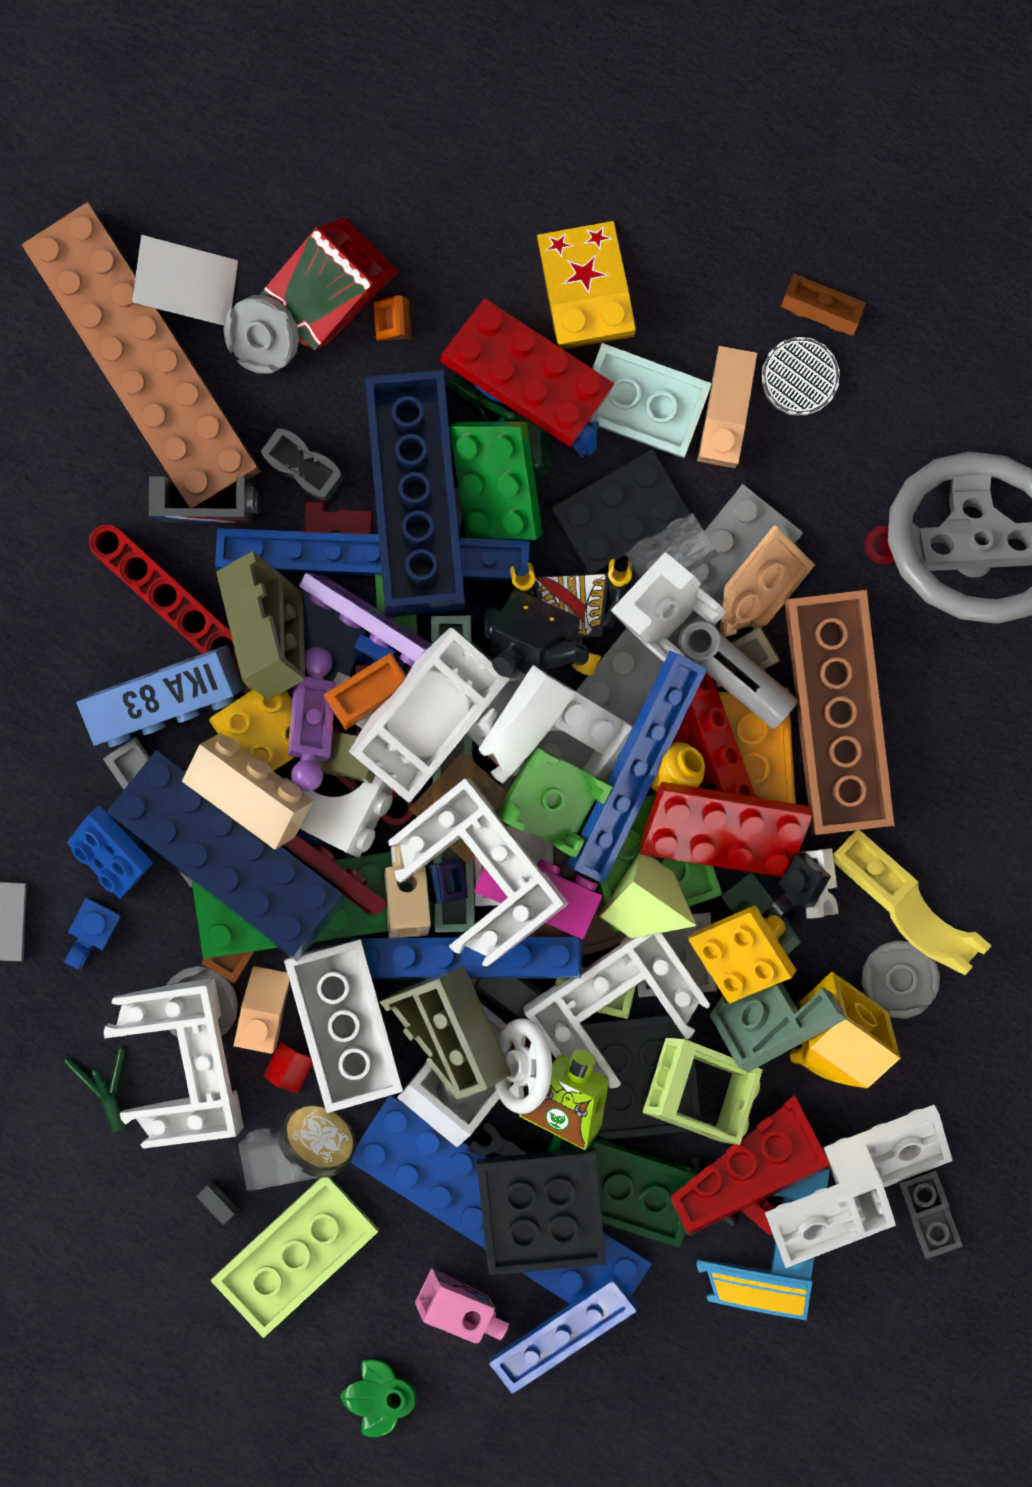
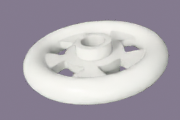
(527, 1065)

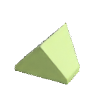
(647, 901)

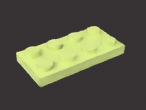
(294, 1255)

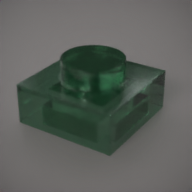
(747, 894)

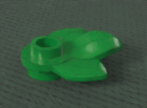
(373, 1398)

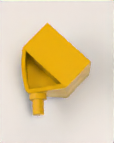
(854, 1049)

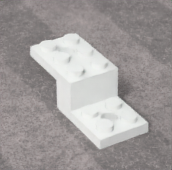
(858, 1200)

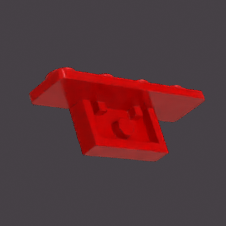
(710, 733)

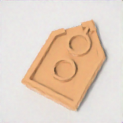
(763, 583)

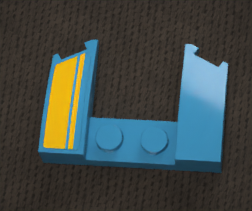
(766, 1291)

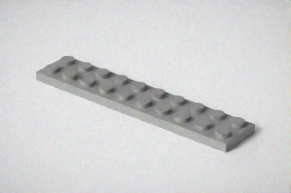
(628, 667)

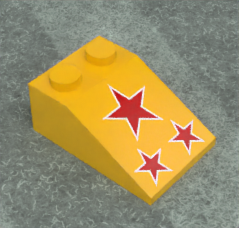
(586, 285)

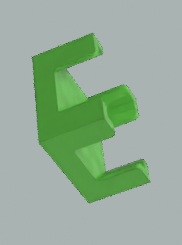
(552, 799)

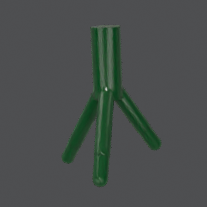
(477, 399)
(107, 1097)

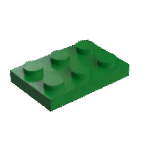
(496, 480)

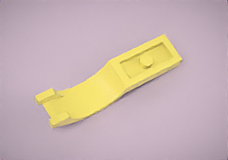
(901, 897)

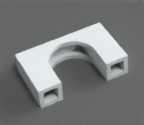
(351, 818)

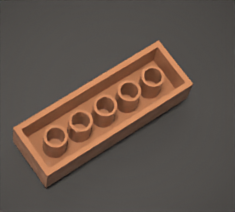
(839, 712)

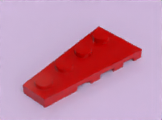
(765, 1163)

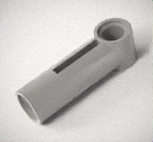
(766, 700)

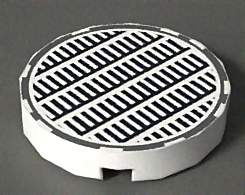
(800, 376)

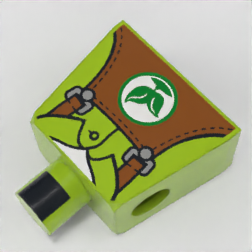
(573, 1101)

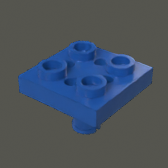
(109, 852)

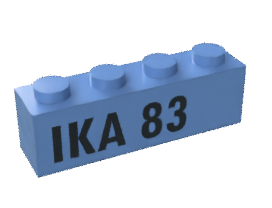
(160, 696)

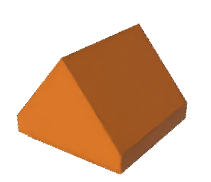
(392, 318)

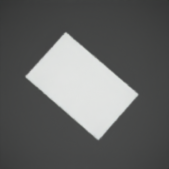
(184, 280)

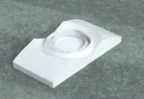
(428, 714)

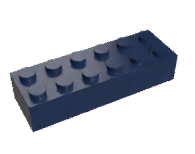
(414, 493)
(225, 859)

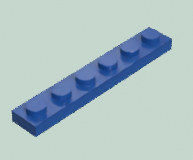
(638, 765)
(432, 956)

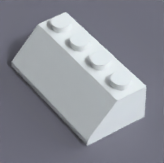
(343, 1025)

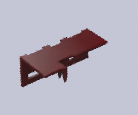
(344, 520)

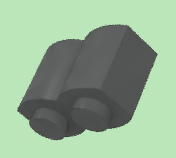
(294, 459)

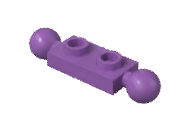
(311, 720)

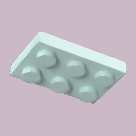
(649, 401)

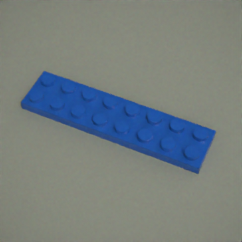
(444, 1182)

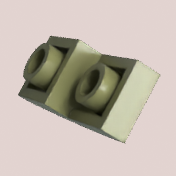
(342, 763)

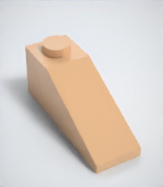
(727, 407)

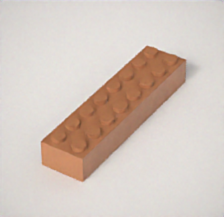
(140, 358)

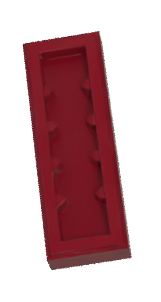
(349, 883)

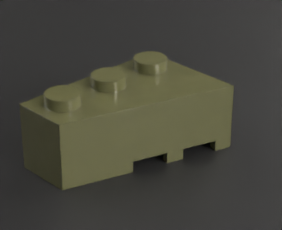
(264, 624)
(452, 1031)

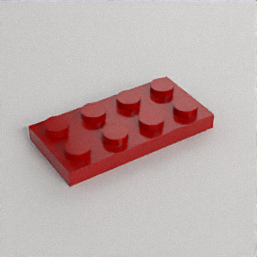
(527, 372)
(724, 829)

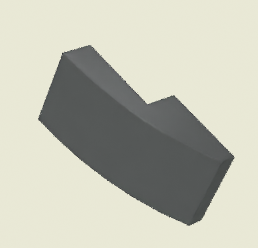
(930, 1215)

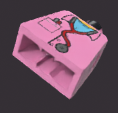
(445, 1304)

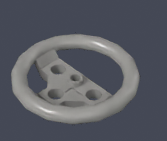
(972, 542)

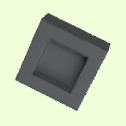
(217, 1202)

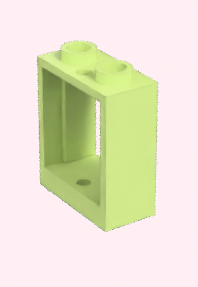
(671, 1080)

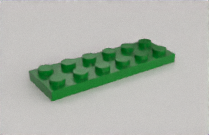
(227, 934)

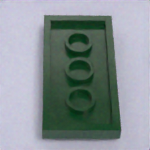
(637, 1189)

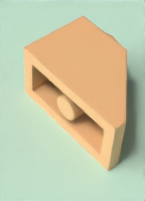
(262, 1010)

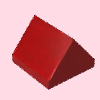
(288, 1068)

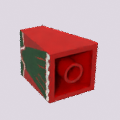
(330, 281)

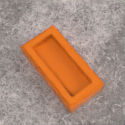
(365, 691)

